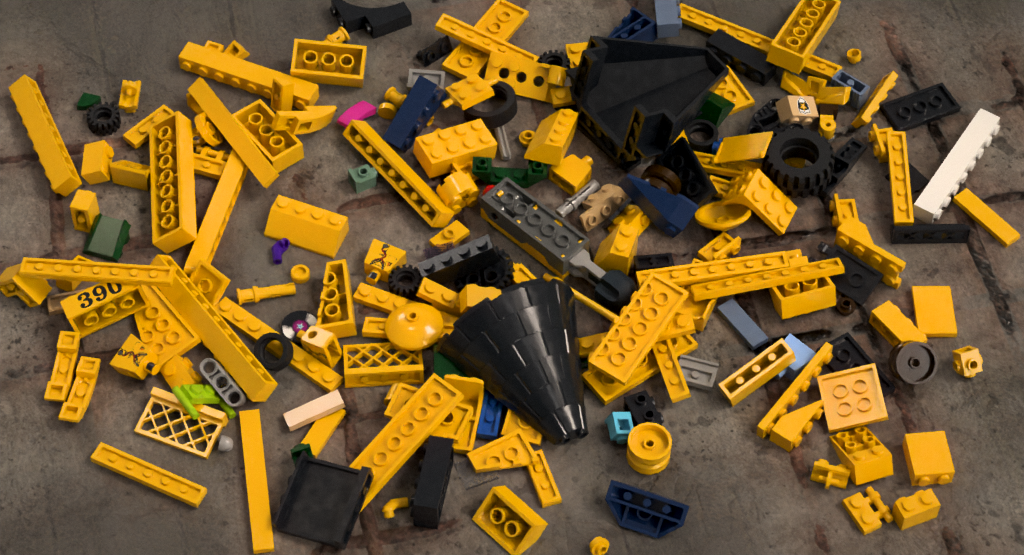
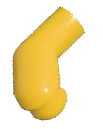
(393, 504)

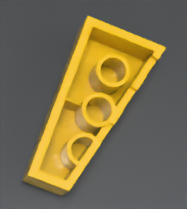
(336, 304)

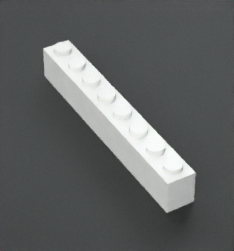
(955, 167)

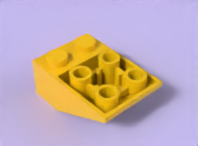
(863, 455)

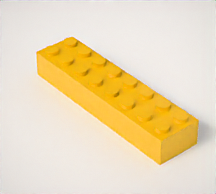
(172, 182)

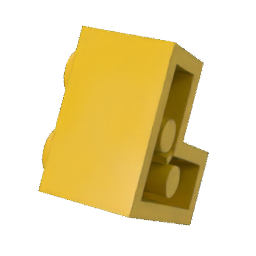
(29, 290)

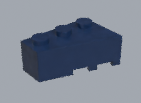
(636, 27)

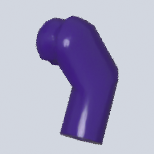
(278, 249)

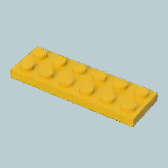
(499, 21)
(608, 389)

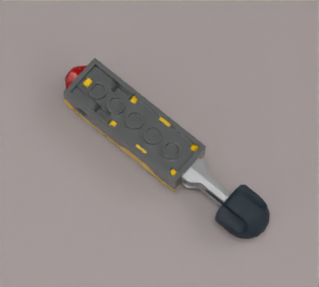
(552, 241)

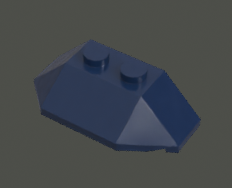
(645, 510)

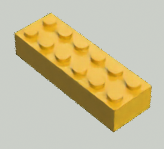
(802, 33)

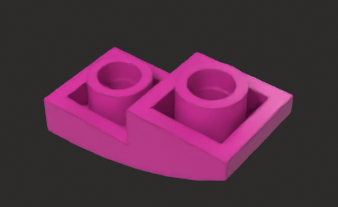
(357, 112)

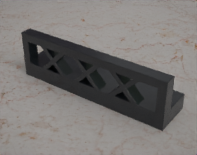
(929, 233)

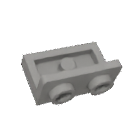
(436, 77)

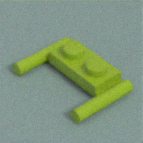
(200, 394)

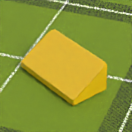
(282, 94)

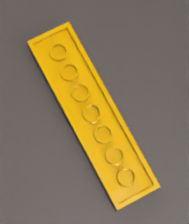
(407, 432)

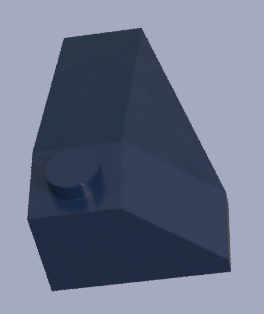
(665, 210)

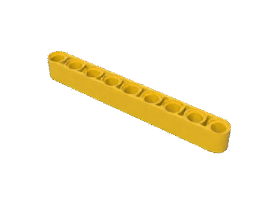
(218, 212)

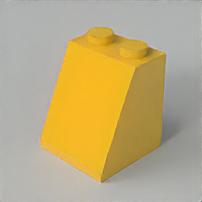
(618, 249)

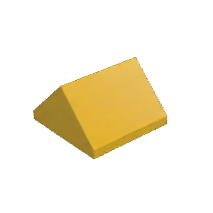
(131, 174)

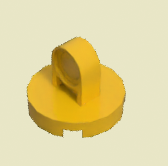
(206, 131)

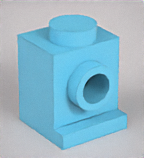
(619, 426)

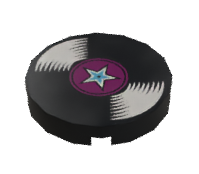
(295, 322)

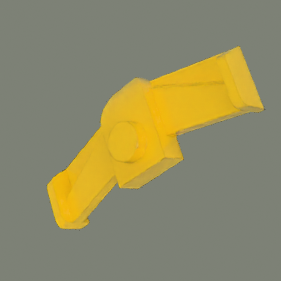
(814, 87)

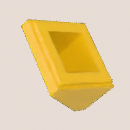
(236, 50)

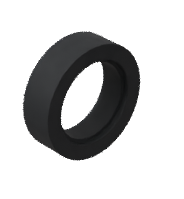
(500, 116)

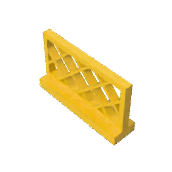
(384, 374)
(169, 400)

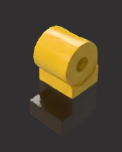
(826, 123)

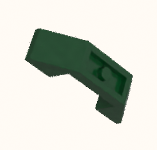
(524, 178)

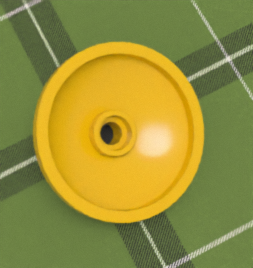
(721, 217)
(414, 326)

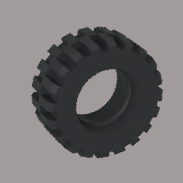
(799, 144)

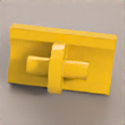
(130, 96)
(830, 474)

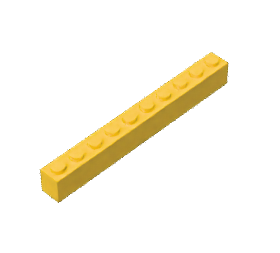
(216, 334)

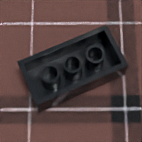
(432, 482)

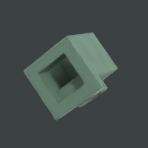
(362, 178)

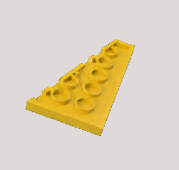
(164, 328)

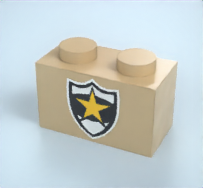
(797, 109)

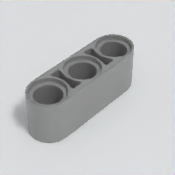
(214, 378)

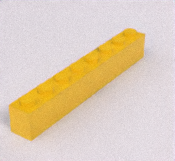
(243, 74)
(45, 136)
(398, 174)

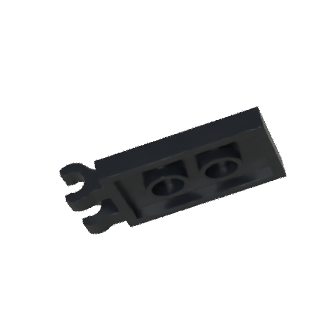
(859, 277)

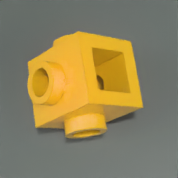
(967, 361)

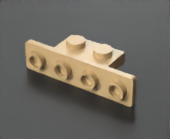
(602, 205)

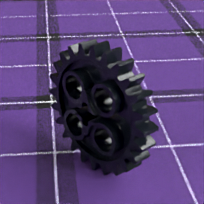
(500, 271)

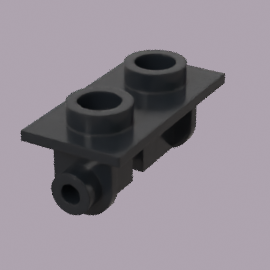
(435, 51)

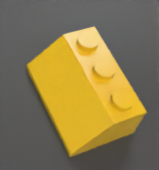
(803, 297)
(509, 520)

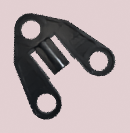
(765, 120)

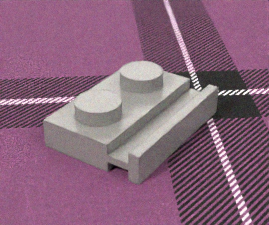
(698, 372)

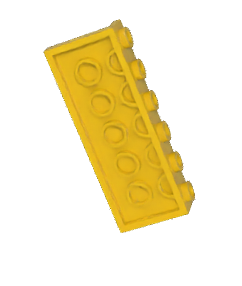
(638, 328)

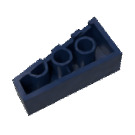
(414, 113)

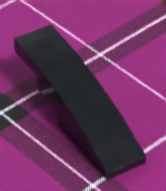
(844, 160)

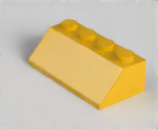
(553, 137)
(306, 226)

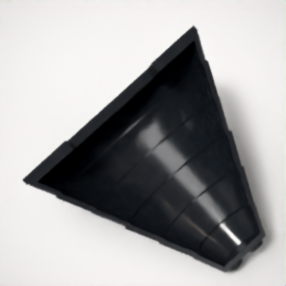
(526, 355)

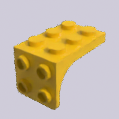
(763, 197)
(473, 393)

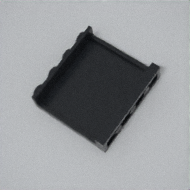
(322, 501)

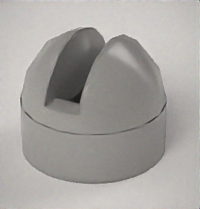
(225, 444)

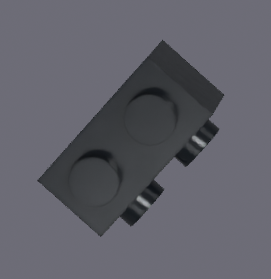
(642, 408)

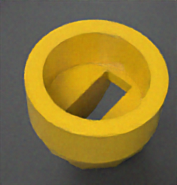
(854, 55)

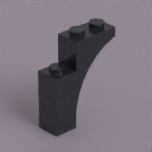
(374, 20)

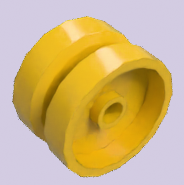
(649, 448)

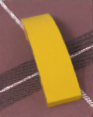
(64, 366)
(82, 390)

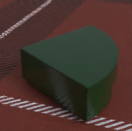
(88, 100)

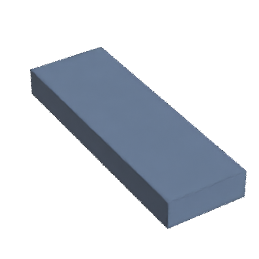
(742, 324)

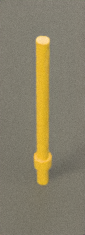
(588, 302)

